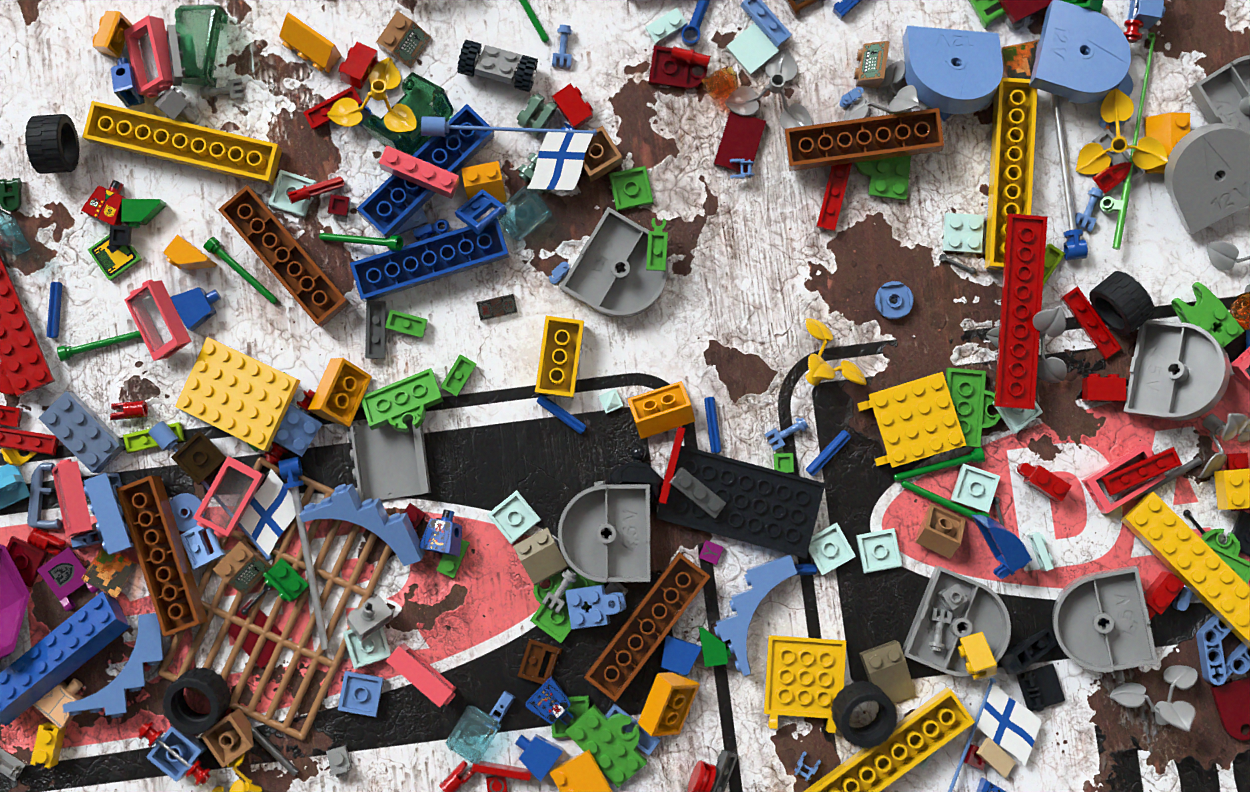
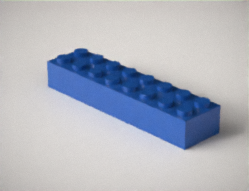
(400, 199)
(428, 261)
(59, 655)

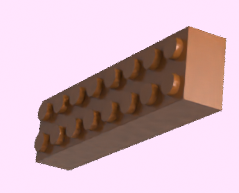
(864, 139)
(284, 256)
(162, 555)
(647, 626)

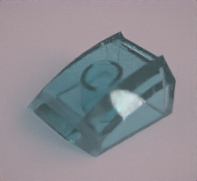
(524, 213)
(11, 236)
(473, 734)

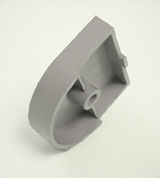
(1226, 94)
(1191, 178)
(595, 276)
(1182, 396)
(624, 553)
(980, 613)
(1127, 634)

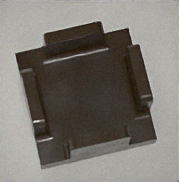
(199, 458)

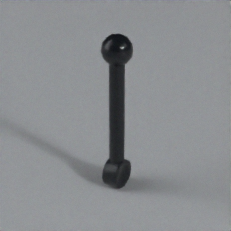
(1187, 513)
(245, 611)

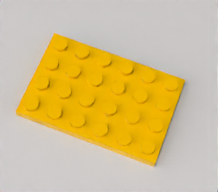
(237, 394)

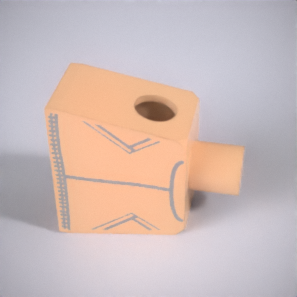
(52, 703)

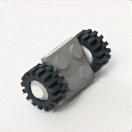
(497, 65)

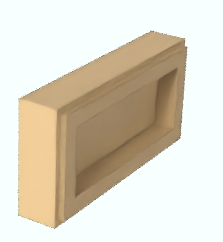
(996, 757)

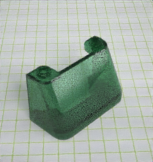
(199, 36)
(424, 100)

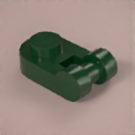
(10, 200)

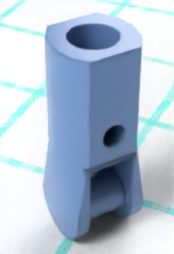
(86, 540)
(1182, 599)
(502, 705)

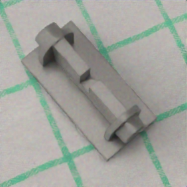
(10, 765)

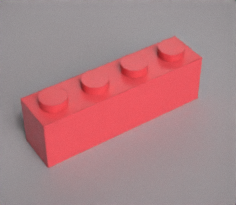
(419, 172)

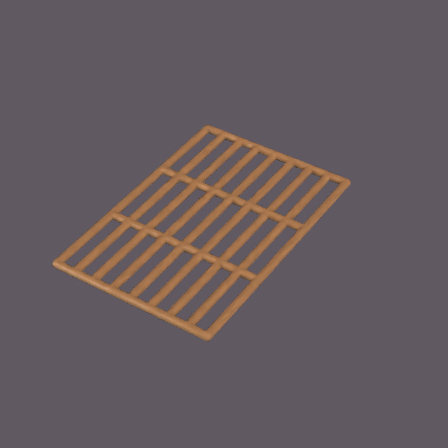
(282, 641)

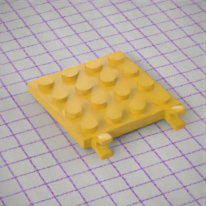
(915, 420)
(803, 677)

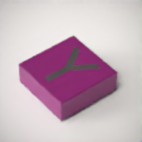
(711, 552)

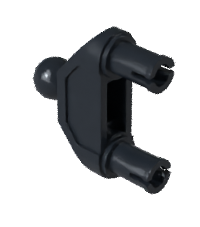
(639, 472)

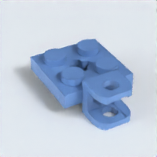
(601, 604)

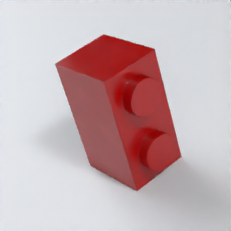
(358, 65)
(572, 106)
(1103, 388)

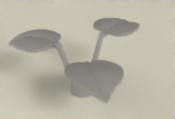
(779, 69)
(902, 102)
(1224, 255)
(1053, 324)
(1235, 425)
(1178, 714)

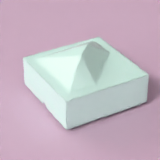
(611, 401)

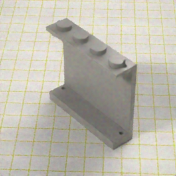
(389, 461)

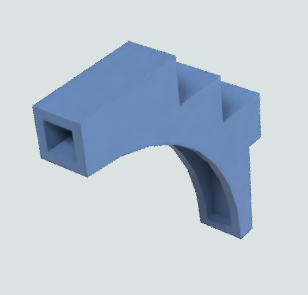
(370, 514)
(735, 627)
(113, 696)

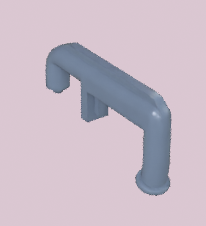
(36, 498)

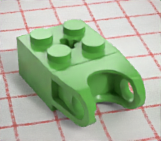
(1208, 314)

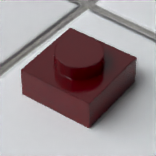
(339, 205)
(415, 514)
(974, 759)

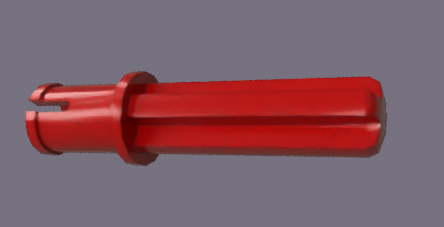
(315, 189)

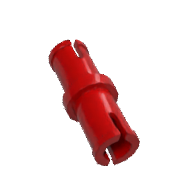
(690, 56)

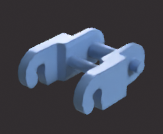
(851, 96)
(742, 162)
(559, 272)
(812, 770)

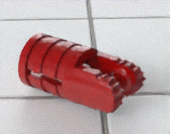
(130, 410)
(44, 540)
(454, 780)

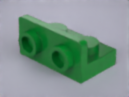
(286, 581)

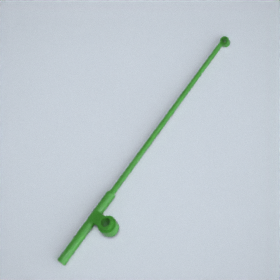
(1121, 205)

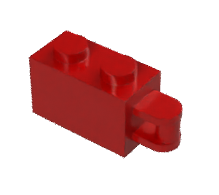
(1044, 481)
(1162, 593)

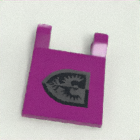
(64, 576)

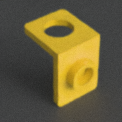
(14, 458)

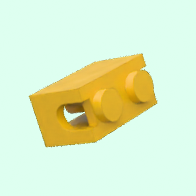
(978, 656)
(48, 745)

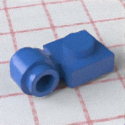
(427, 230)

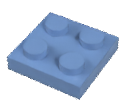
(360, 693)

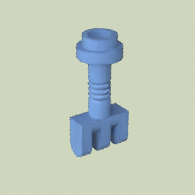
(564, 30)
(1095, 194)
(779, 436)

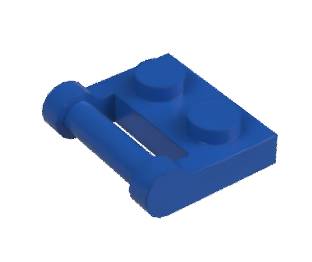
(476, 207)

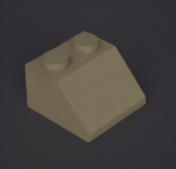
(541, 556)

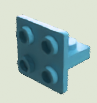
(11, 486)

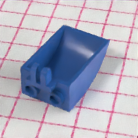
(1004, 545)

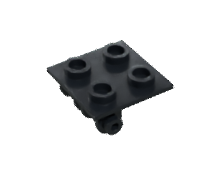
(1040, 687)

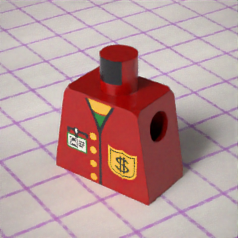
(106, 204)

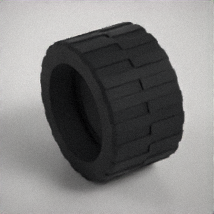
(52, 143)
(1122, 302)
(181, 715)
(875, 732)

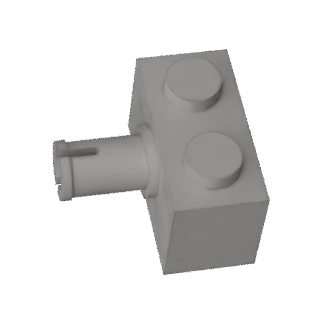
(173, 103)
(369, 617)

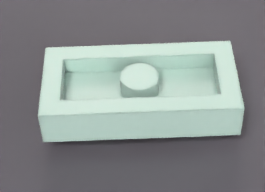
(666, 26)
(1038, 544)

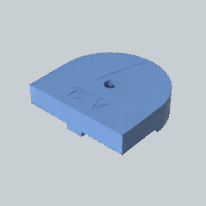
(1079, 54)
(952, 67)

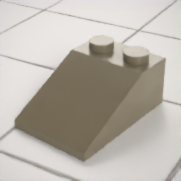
(888, 670)

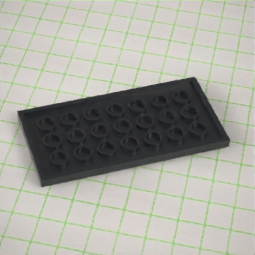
(760, 505)

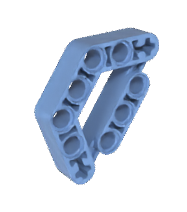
(1222, 668)

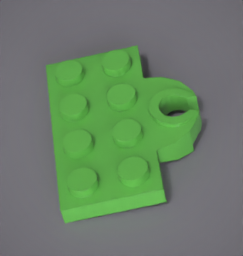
(887, 177)
(402, 401)
(971, 402)
(1228, 552)
(547, 619)
(609, 743)

